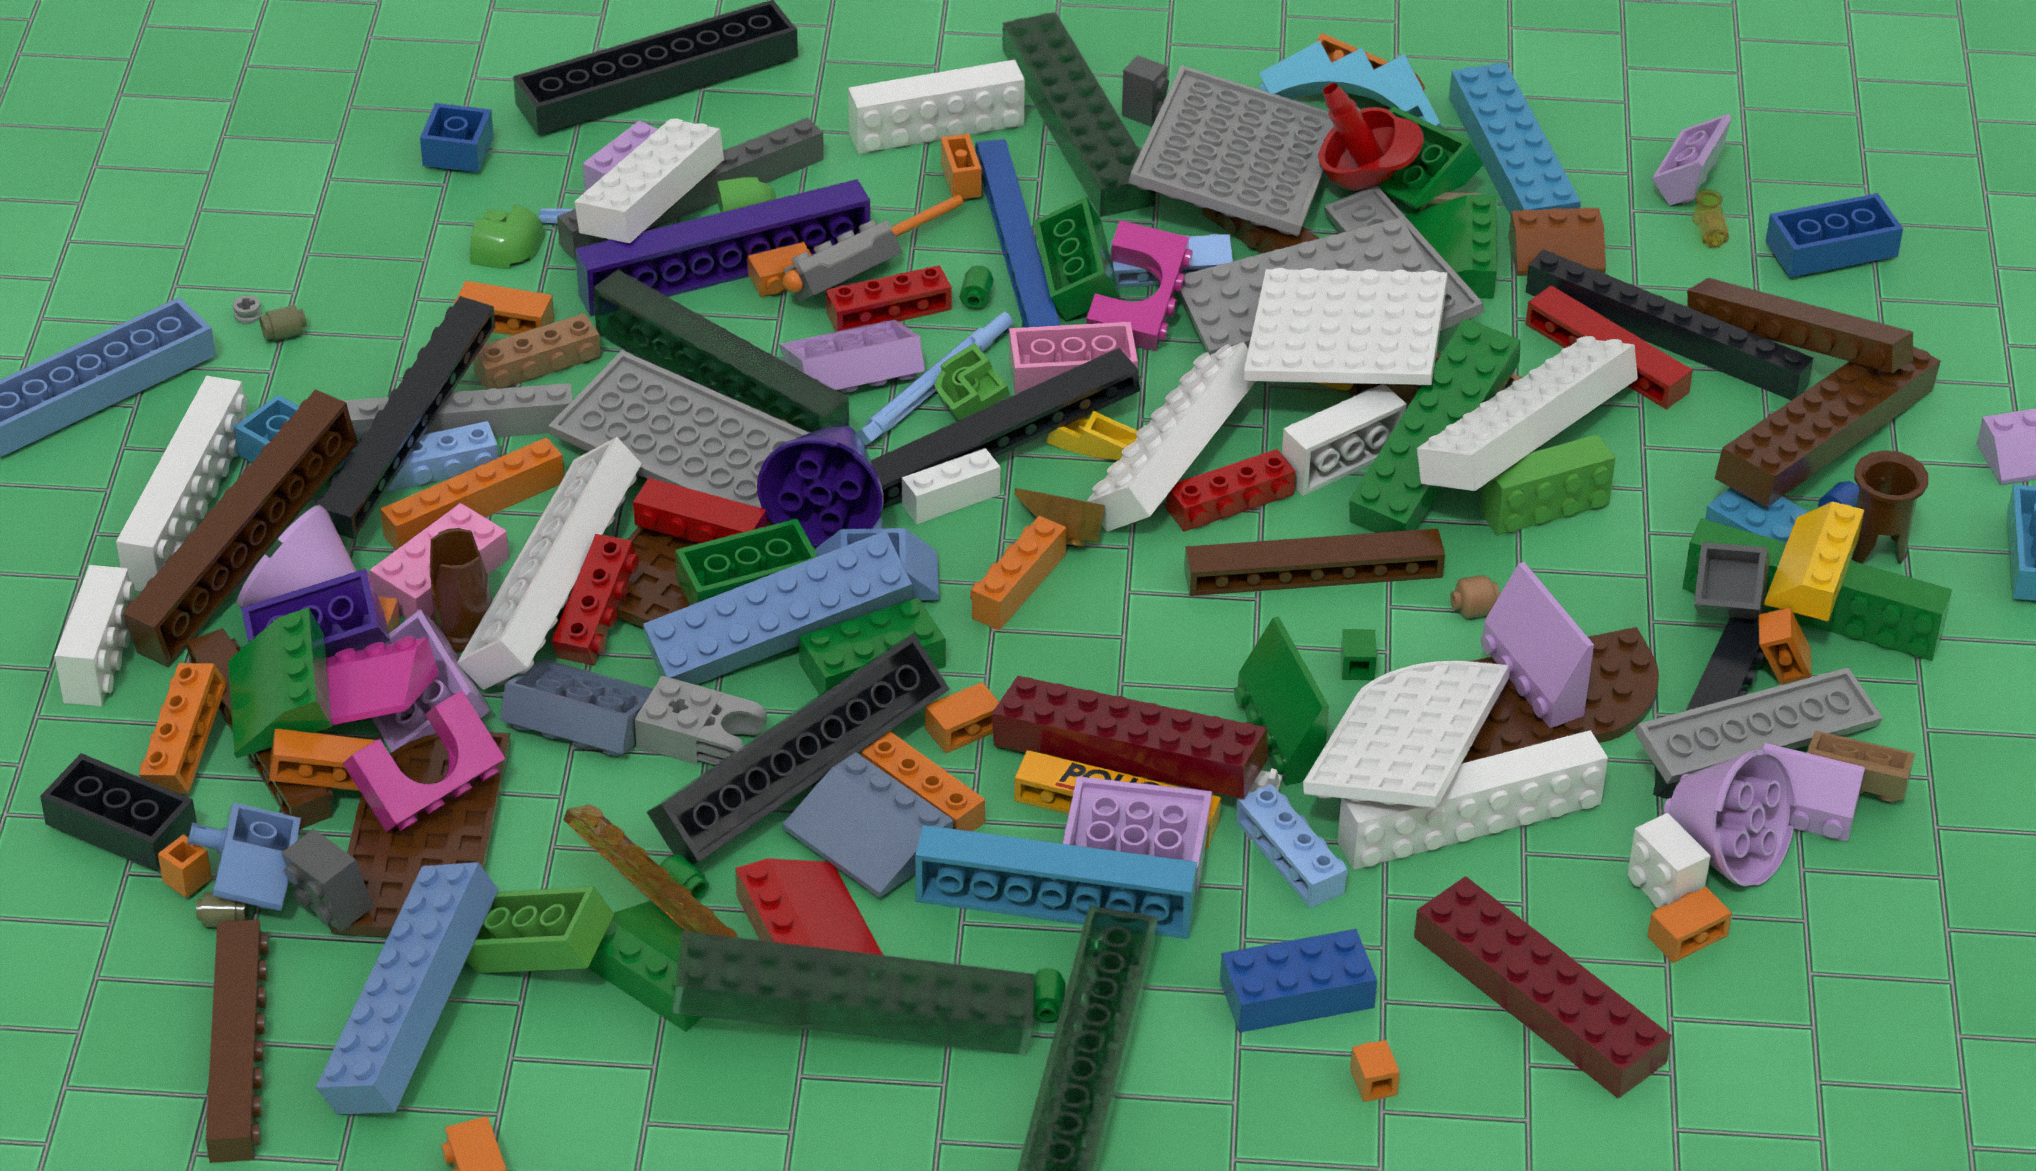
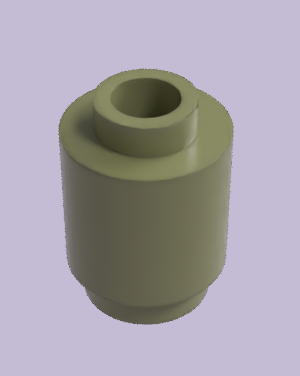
(282, 323)
(217, 909)

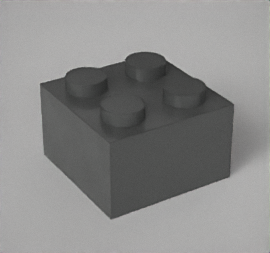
(1732, 580)
(326, 880)

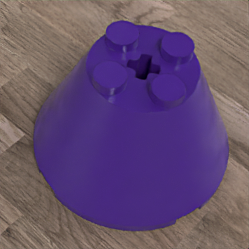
(821, 482)

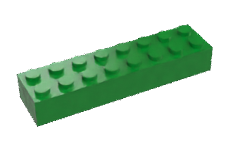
(1465, 375)
(1870, 604)

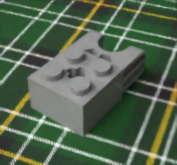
(695, 722)

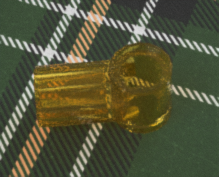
(1710, 218)

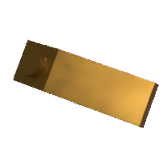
(1079, 517)

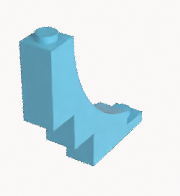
(1312, 70)

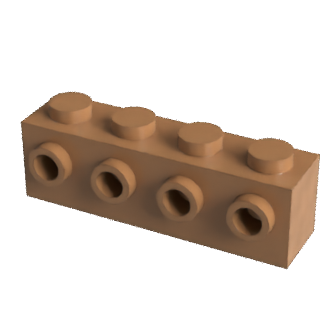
(537, 352)

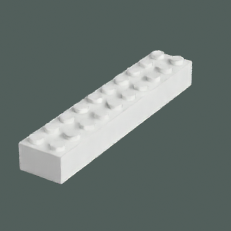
(1527, 414)
(549, 565)

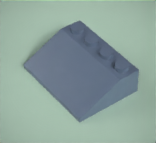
(575, 706)
(864, 824)

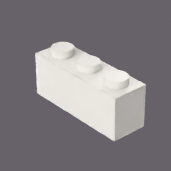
(950, 486)

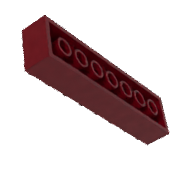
(1131, 736)
(1542, 987)

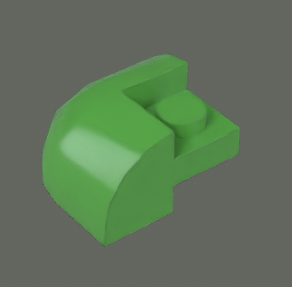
(742, 193)
(506, 237)
(969, 383)

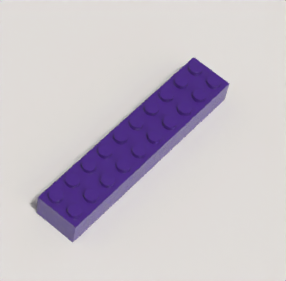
(717, 245)

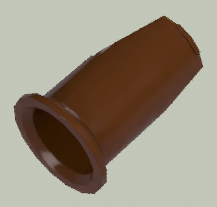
(1888, 494)
(458, 585)

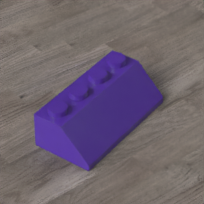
(343, 608)

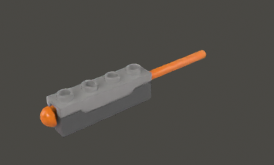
(854, 252)

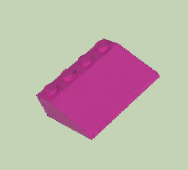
(379, 678)

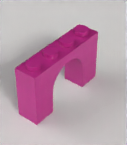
(1163, 256)
(396, 797)

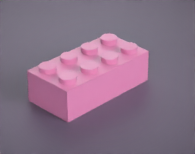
(1052, 350)
(407, 570)

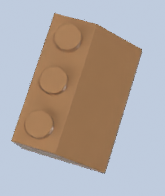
(1886, 768)

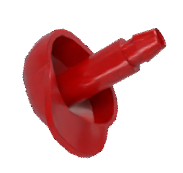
(1365, 143)

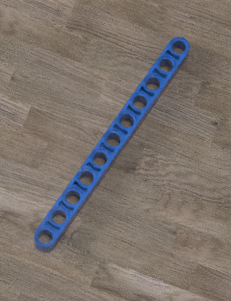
(1015, 234)

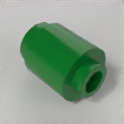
(976, 287)
(686, 875)
(1048, 994)

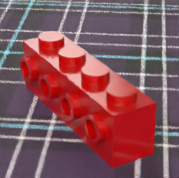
(889, 298)
(1230, 490)
(693, 513)
(595, 599)

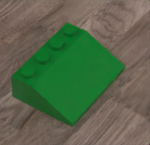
(1440, 166)
(1464, 237)
(279, 683)
(1285, 699)
(642, 957)

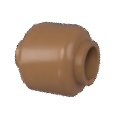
(1474, 596)

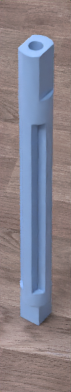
(924, 386)

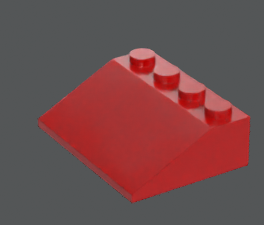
(802, 905)

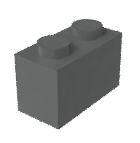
(1144, 90)

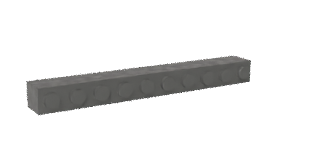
(761, 157)

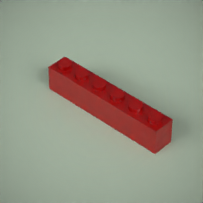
(1566, 320)

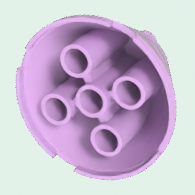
(308, 555)
(1738, 814)

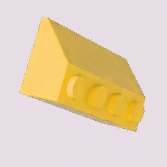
(1816, 560)

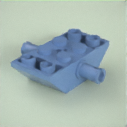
(915, 555)
(250, 854)

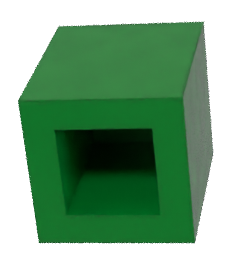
(1358, 654)

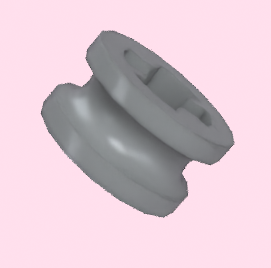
(246, 309)

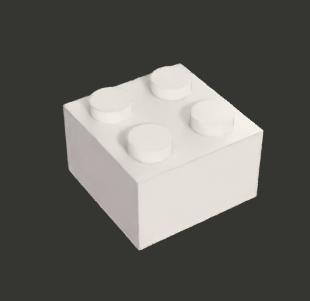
(1666, 861)

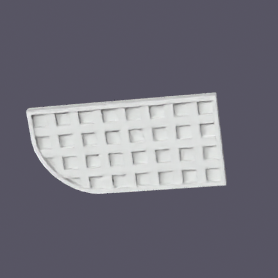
(1407, 734)

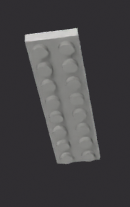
(1374, 207)
(1774, 716)

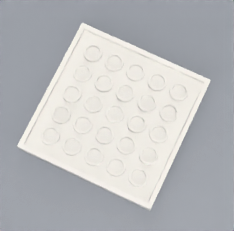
(1347, 326)

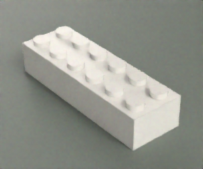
(936, 106)
(649, 180)

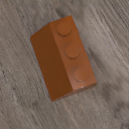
(1566, 232)

